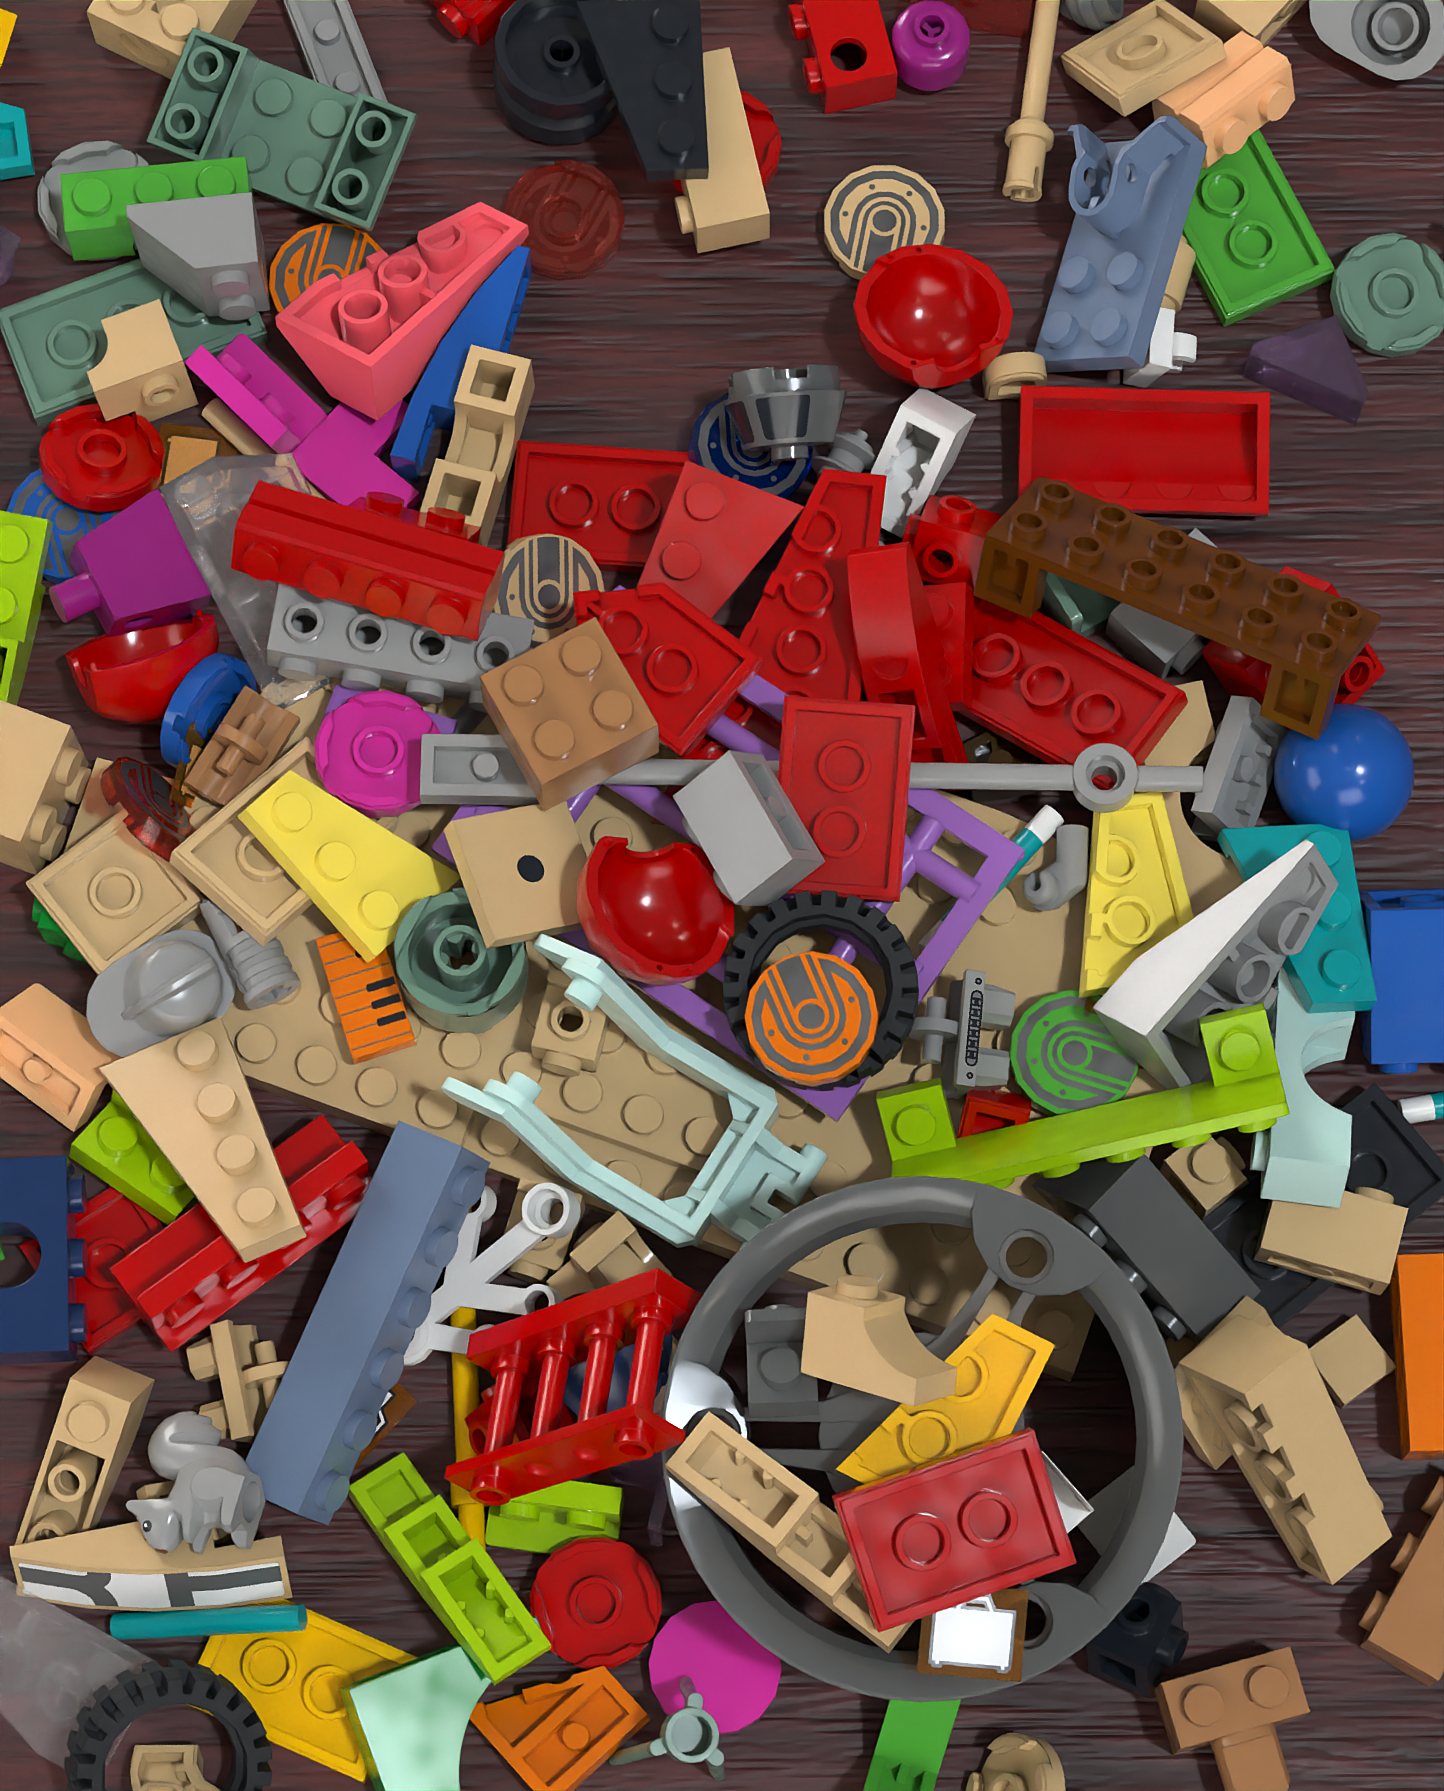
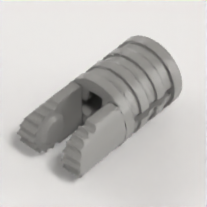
(260, 971)

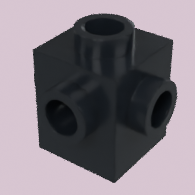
(1140, 1641)

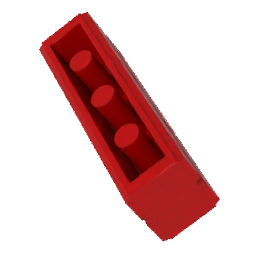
(367, 560)

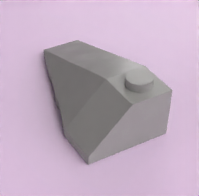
(1215, 966)

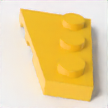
(992, 1386)

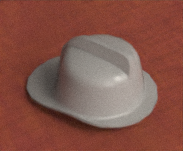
(1383, 35)
(159, 992)

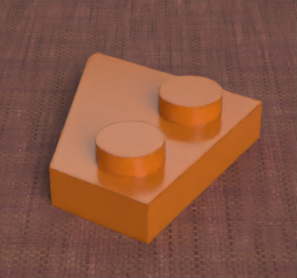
(561, 1729)

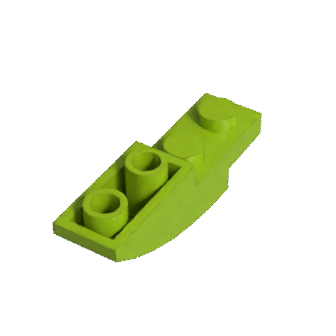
(22, 564)

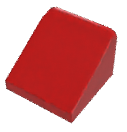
(991, 1111)

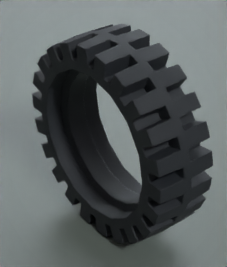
(842, 915)
(160, 1687)

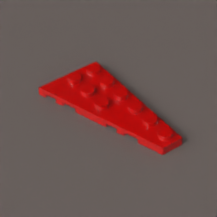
(805, 609)

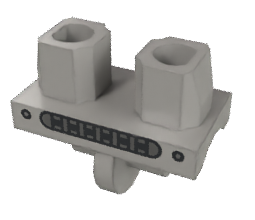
(970, 1007)

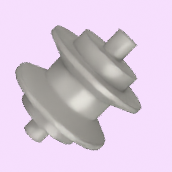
(846, 454)

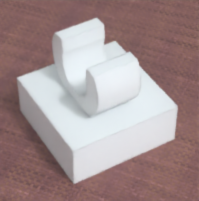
(1165, 352)

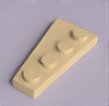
(208, 1127)

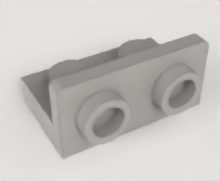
(1237, 770)

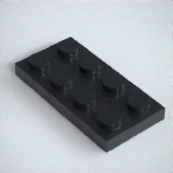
(1383, 1156)

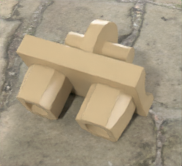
(246, 1374)

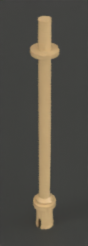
(1030, 136)

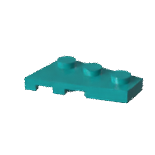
(1335, 963)

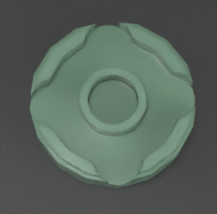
(1390, 295)

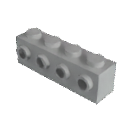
(374, 650)

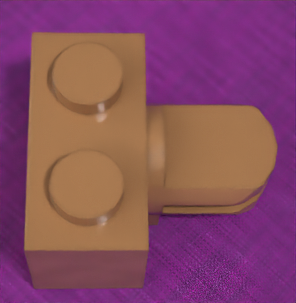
(1237, 1715)

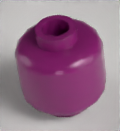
(930, 45)

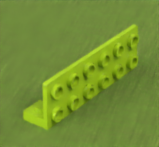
(1243, 1095)

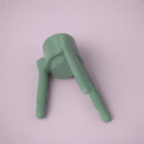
(685, 1736)

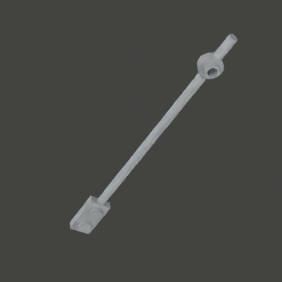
(484, 772)

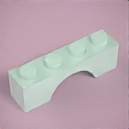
(1309, 1149)

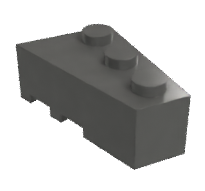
(1153, 1241)

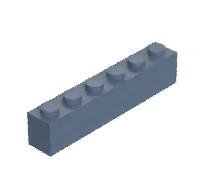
(365, 1321)

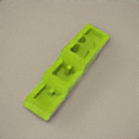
(449, 1569)

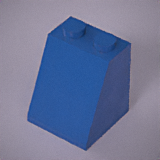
(1408, 975)

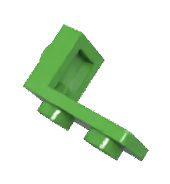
(911, 1745)

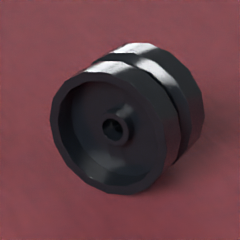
(550, 74)

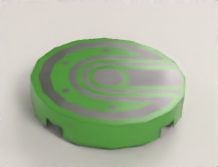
(1068, 1057)

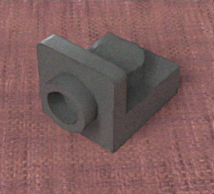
(775, 1361)

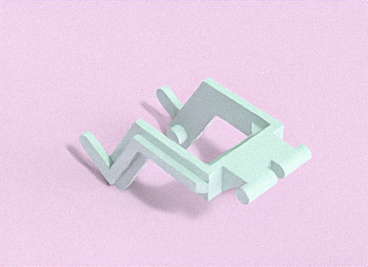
(741, 1171)

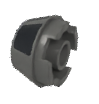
(786, 409)

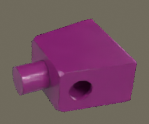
(132, 572)

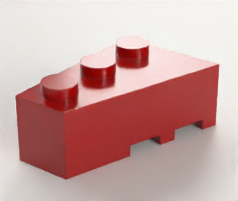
(714, 536)

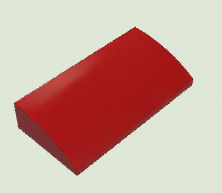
(1149, 447)

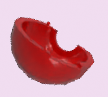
(932, 315)
(139, 671)
(653, 911)

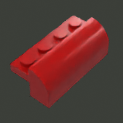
(195, 1275)

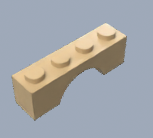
(1190, 743)

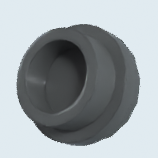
(1092, 13)

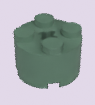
(460, 998)

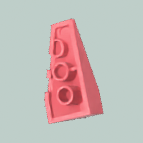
(382, 324)

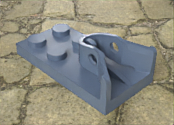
(1119, 245)

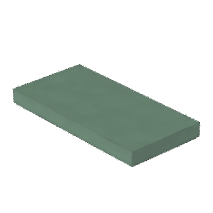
(62, 335)

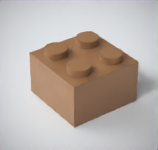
(570, 714)

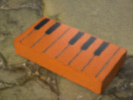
(365, 999)

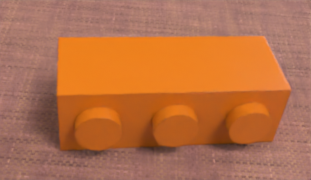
(1419, 1353)

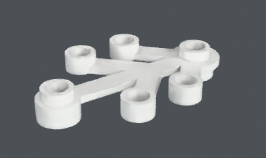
(469, 1276)

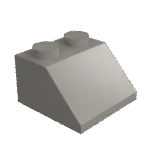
(206, 251)

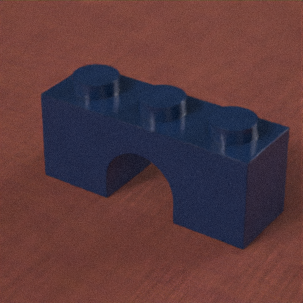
(42, 1315)

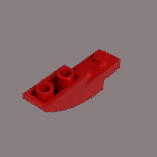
(902, 647)

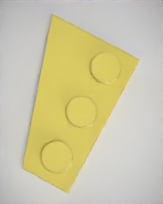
(344, 861)
(1132, 890)

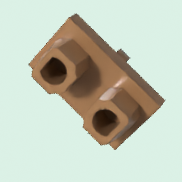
(241, 747)

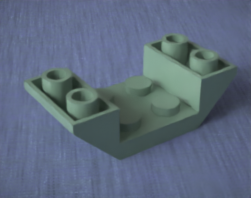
(298, 135)

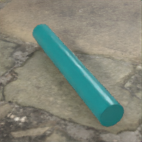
(209, 1622)

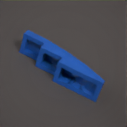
(485, 322)

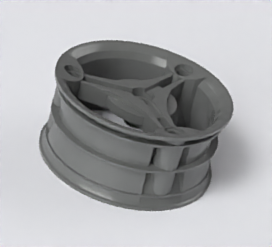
(848, 1416)

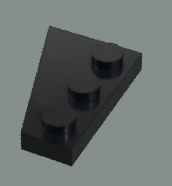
(657, 78)

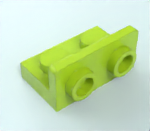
(132, 1163)
(555, 1516)

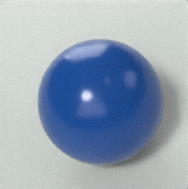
(1349, 777)

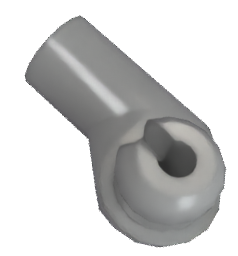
(1066, 875)

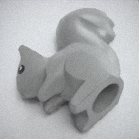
(209, 1489)

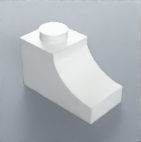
(919, 454)

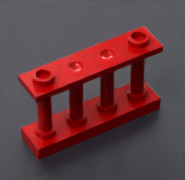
(546, 1346)

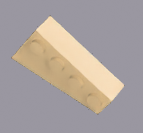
(1289, 1444)

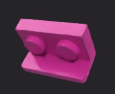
(259, 393)

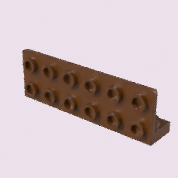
(1184, 581)

